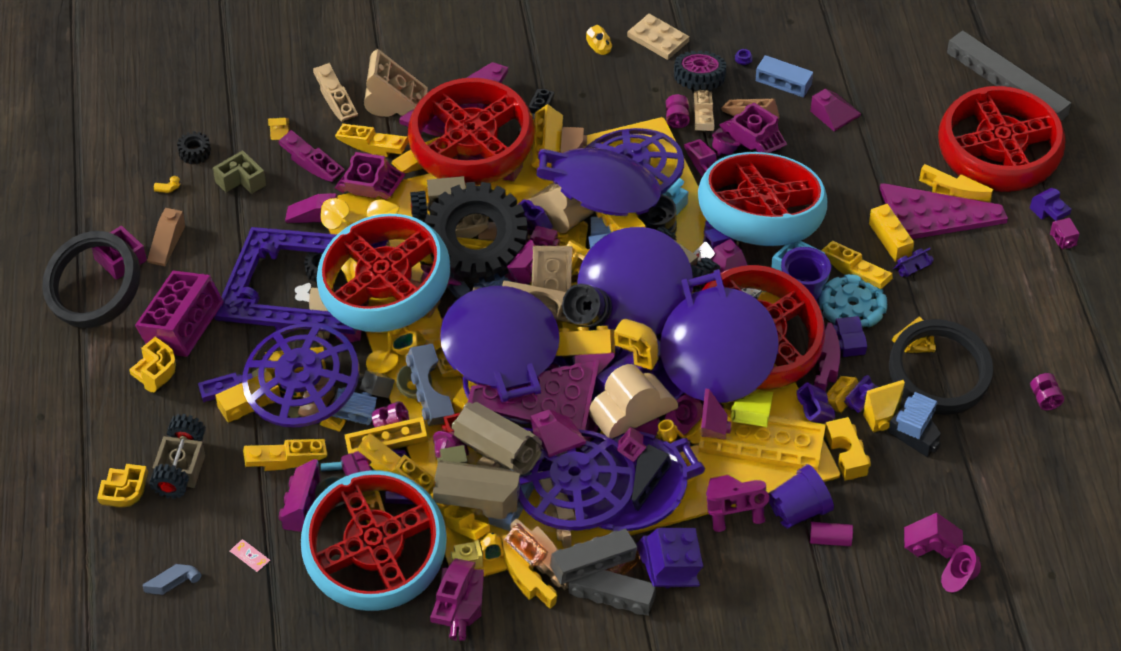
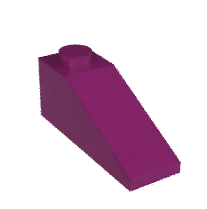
(308, 209)

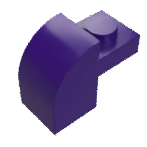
(1049, 204)

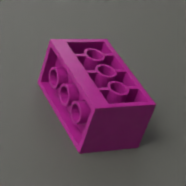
(180, 311)

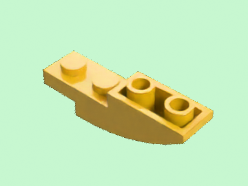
(369, 141)
(960, 187)
(851, 262)
(290, 455)
(387, 460)
(527, 581)

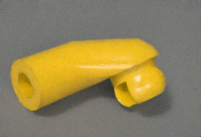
(169, 187)

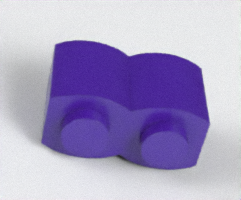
(535, 215)
(850, 336)
(815, 404)

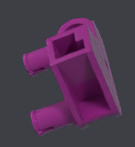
(726, 491)

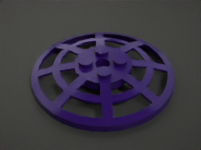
(641, 154)
(303, 380)
(578, 485)

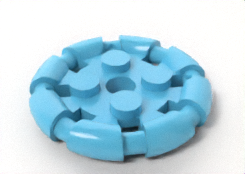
(849, 293)

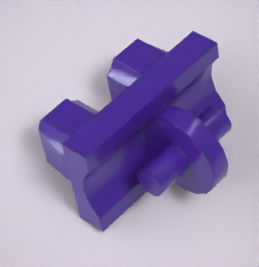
(857, 396)

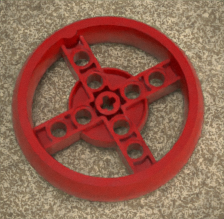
(471, 130)
(1002, 138)
(797, 301)

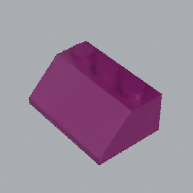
(300, 496)

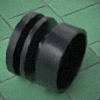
(661, 215)
(577, 305)

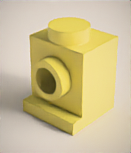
(469, 552)

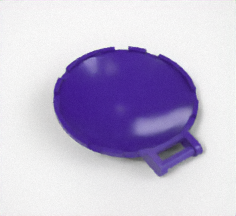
(601, 180)
(640, 274)
(500, 339)
(718, 342)
(663, 498)

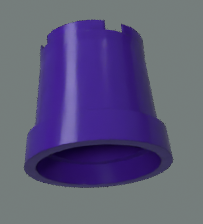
(808, 267)
(801, 497)

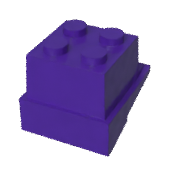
(671, 557)

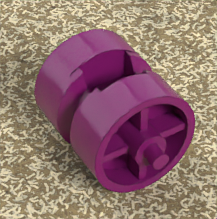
(677, 111)
(1047, 391)
(391, 414)

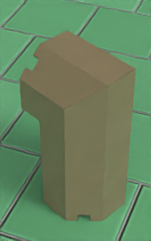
(477, 487)

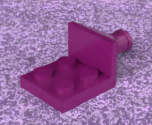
(521, 266)
(469, 606)

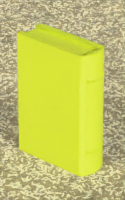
(753, 408)

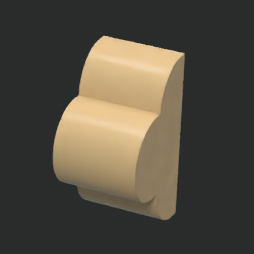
(391, 87)
(561, 211)
(630, 401)

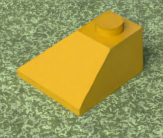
(883, 405)

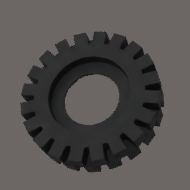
(504, 212)

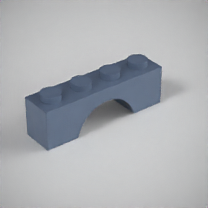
(435, 406)

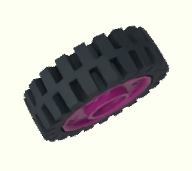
(699, 70)

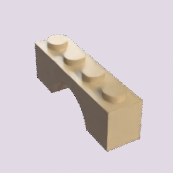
(551, 298)

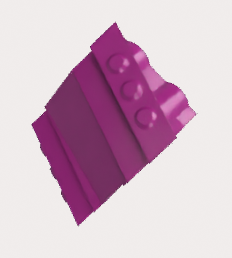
(755, 129)
(370, 176)

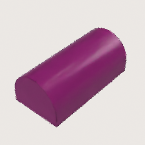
(831, 534)

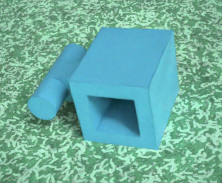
(678, 195)

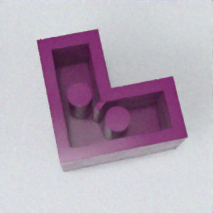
(933, 534)

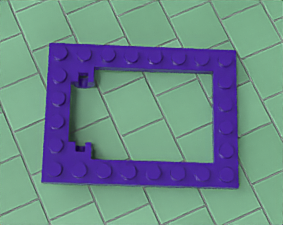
(236, 293)

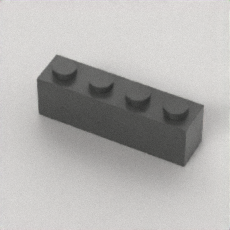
(593, 556)
(615, 590)

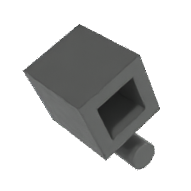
(376, 383)

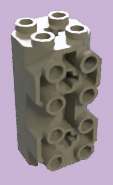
(497, 438)

